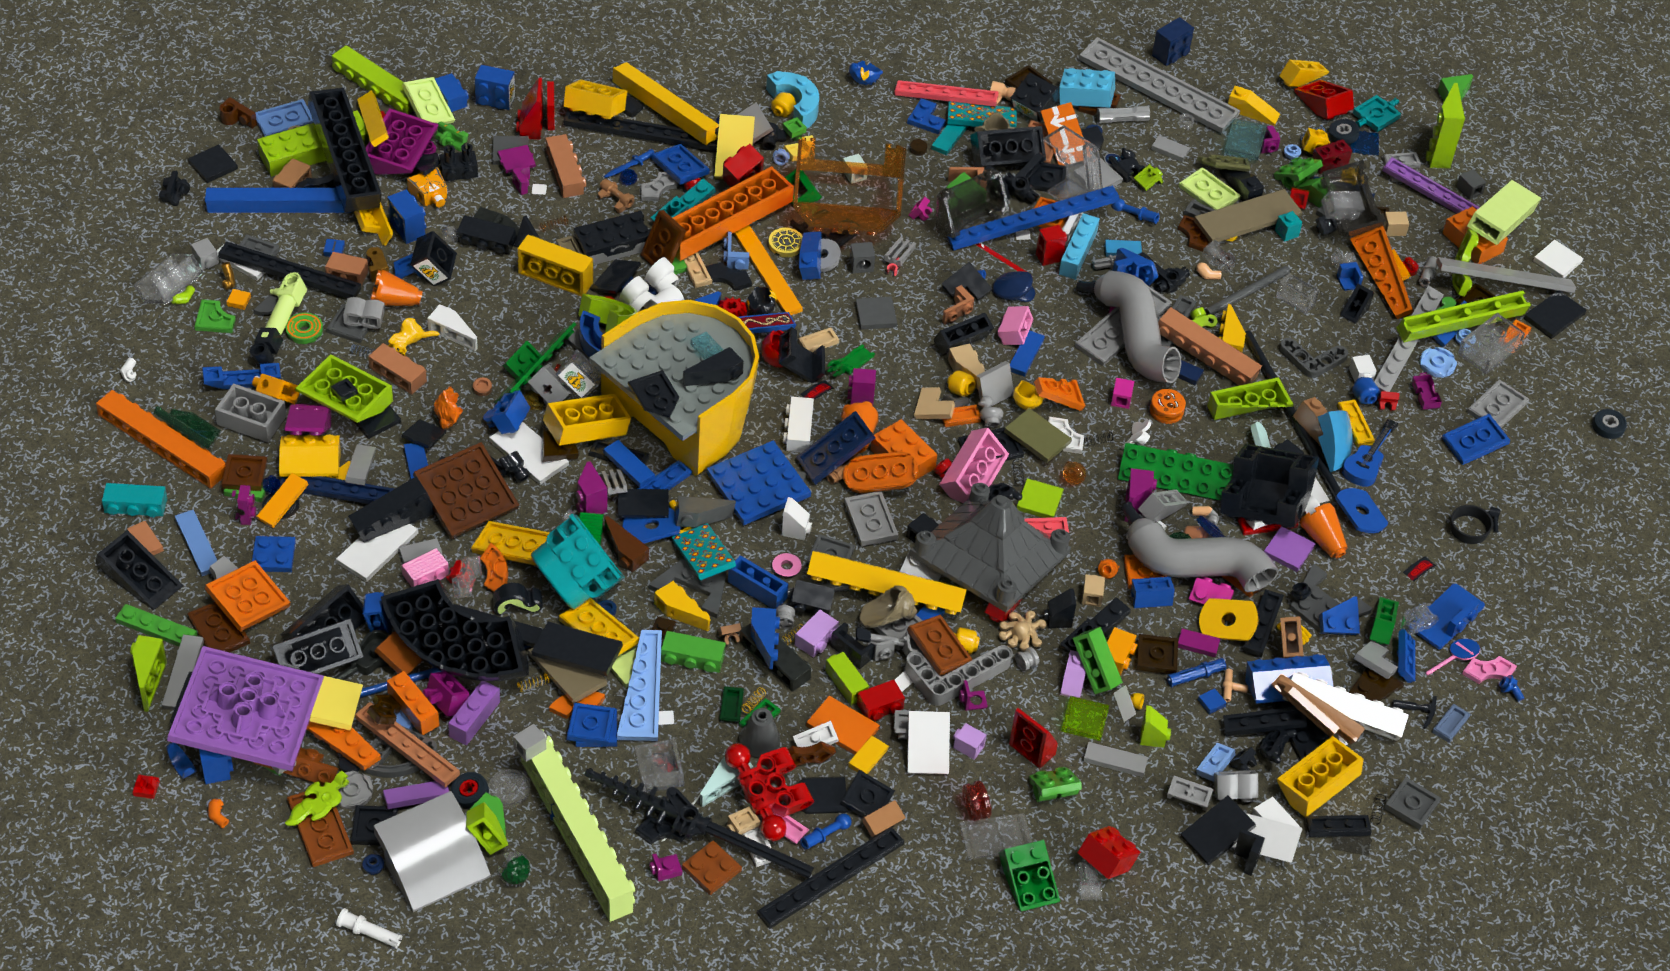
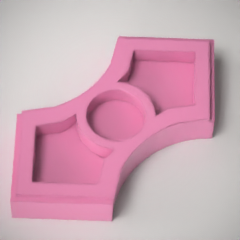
(1482, 670)

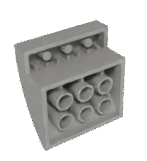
(431, 851)

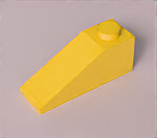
(1302, 72)
(1252, 106)

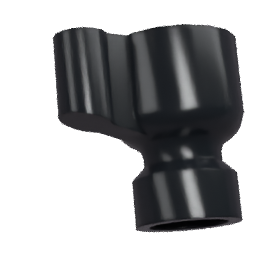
(770, 139)
(514, 464)

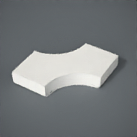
(1076, 445)

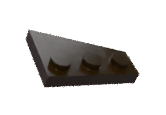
(553, 451)
(1375, 686)

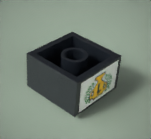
(1034, 96)
(433, 258)

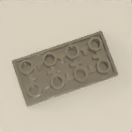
(571, 681)

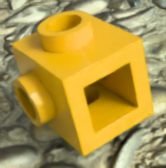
(1314, 139)

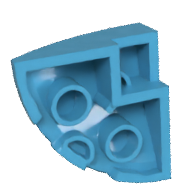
(1336, 438)

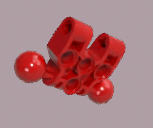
(759, 779)

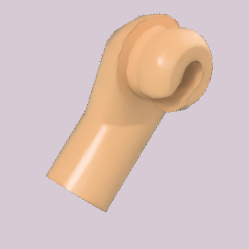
(1204, 270)

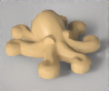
(1021, 630)

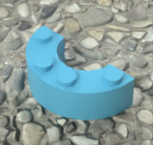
(802, 89)

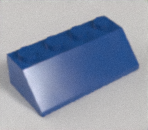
(1263, 673)

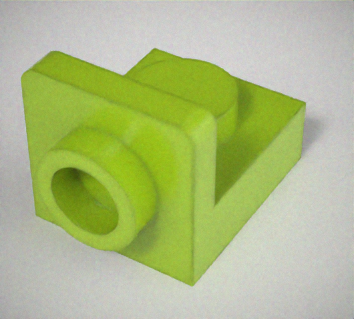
(1149, 177)

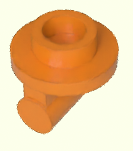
(1108, 568)

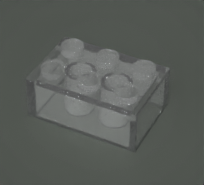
(168, 279)
(1491, 343)

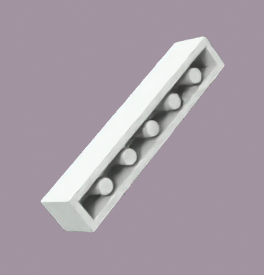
(1369, 714)

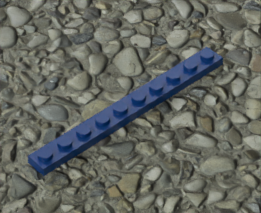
(1034, 217)

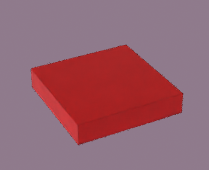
(550, 105)

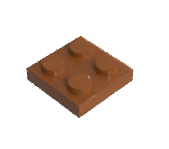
(711, 867)

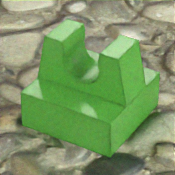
(794, 128)

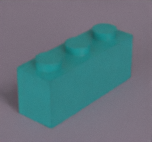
(134, 499)

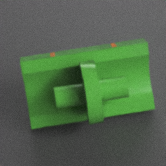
(450, 136)

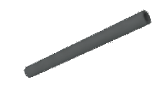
(1235, 297)

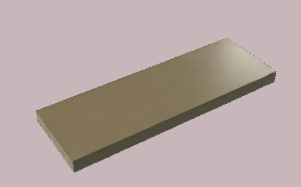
(1246, 216)

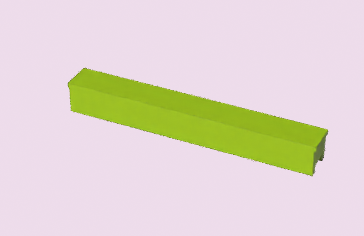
(1461, 316)

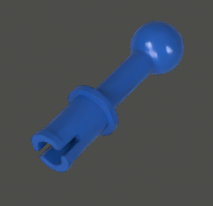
(1142, 213)
(819, 835)

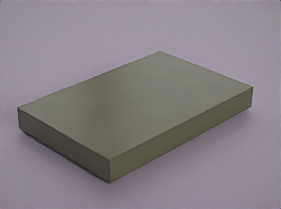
(1038, 435)

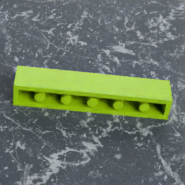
(371, 77)

